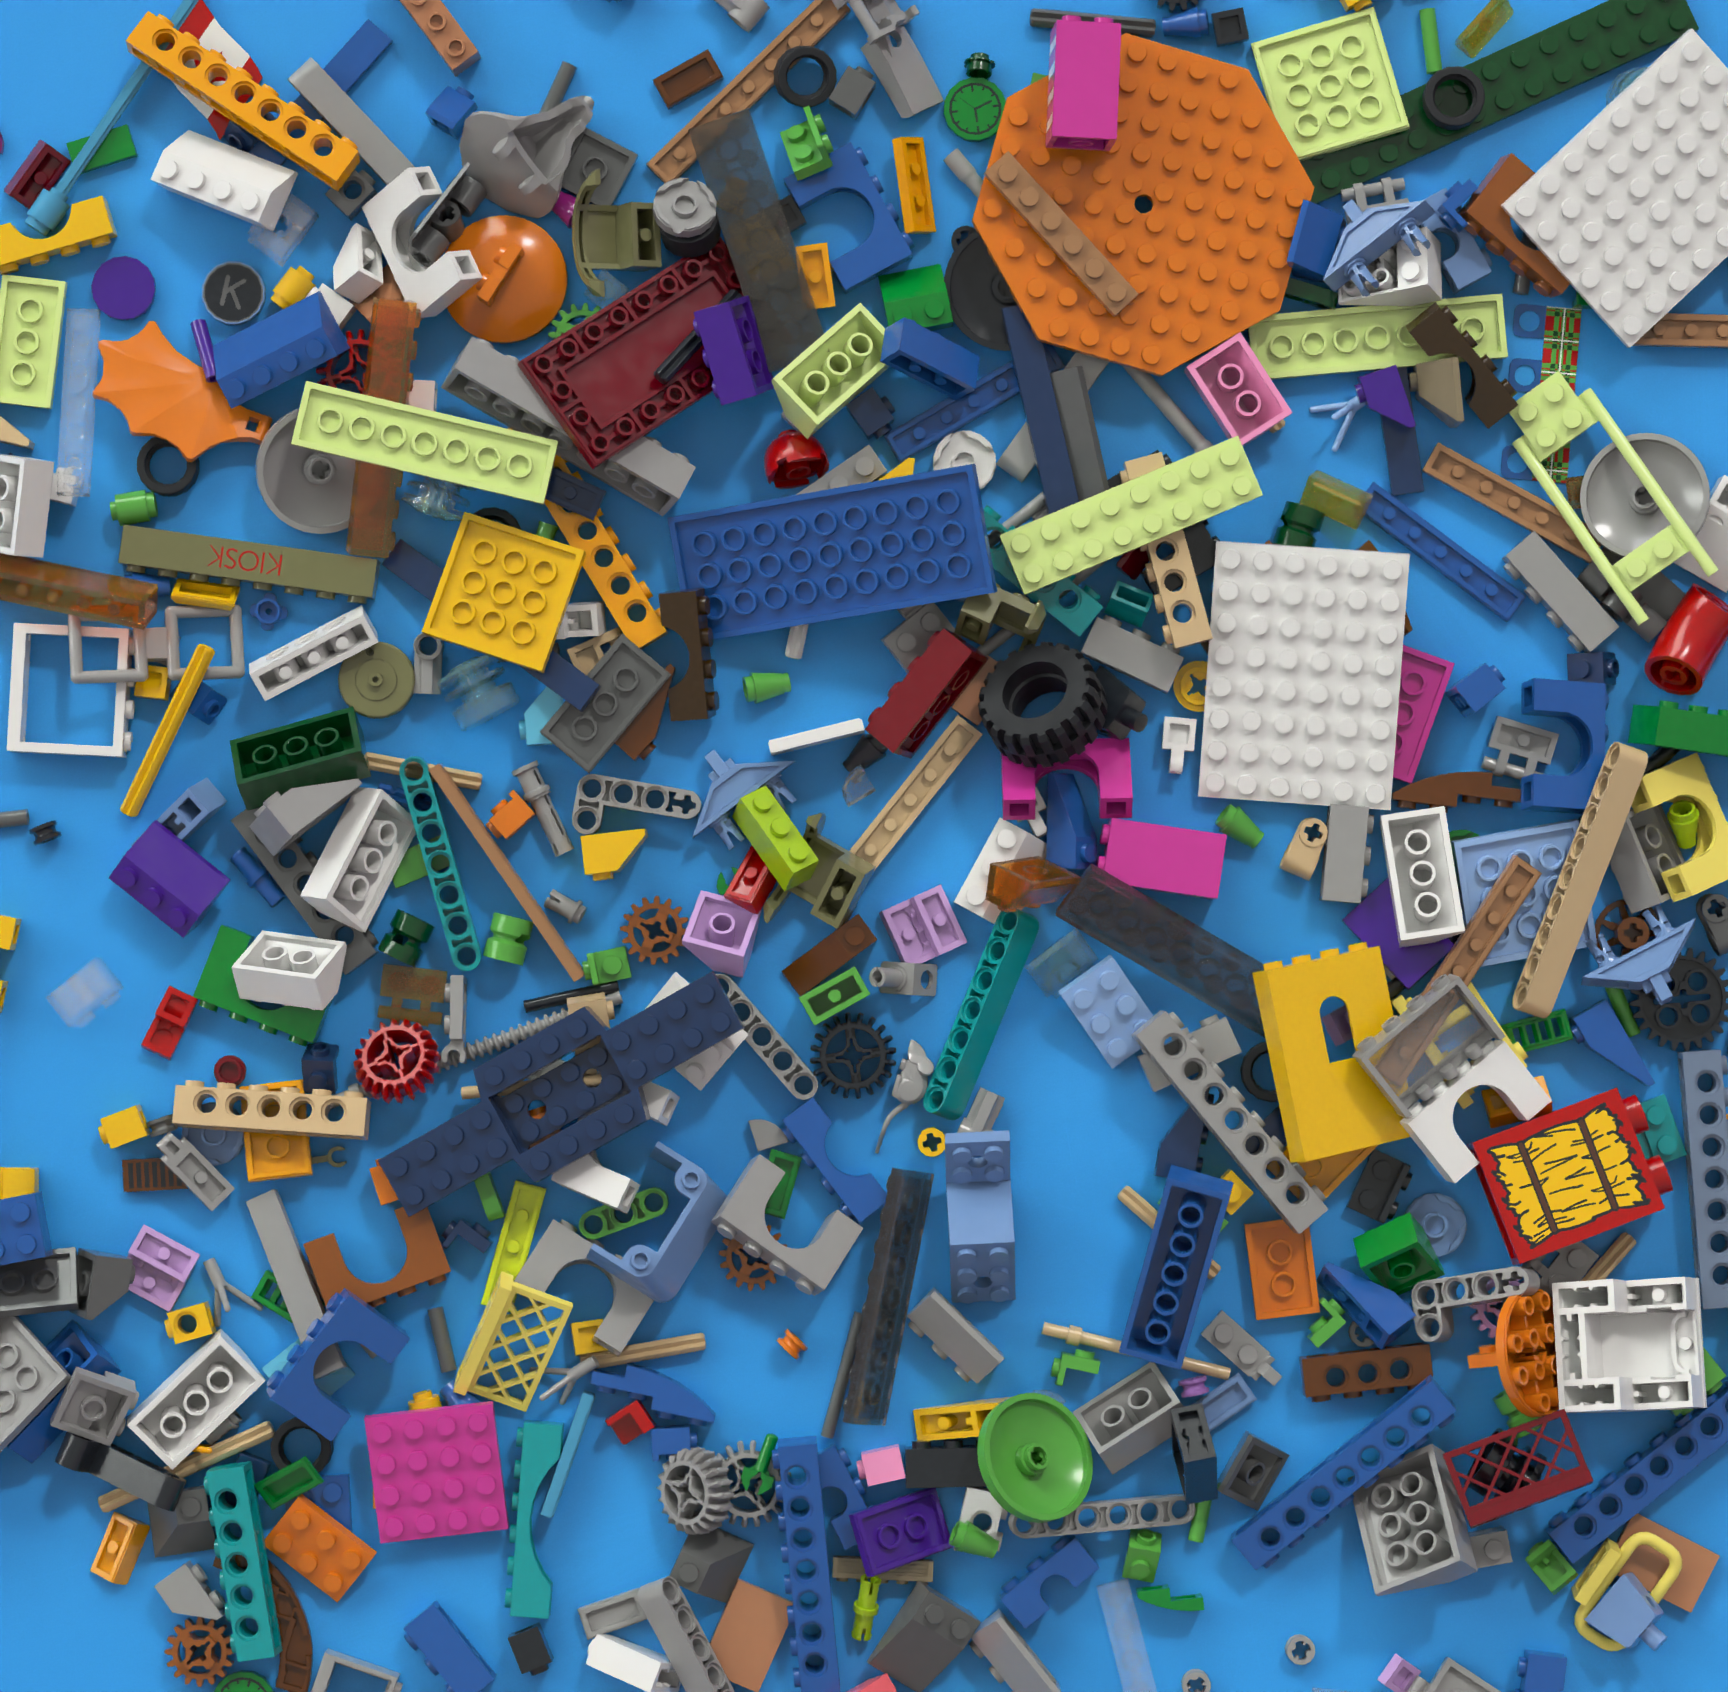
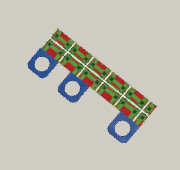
(1560, 352)

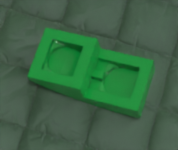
(1160, 1596)

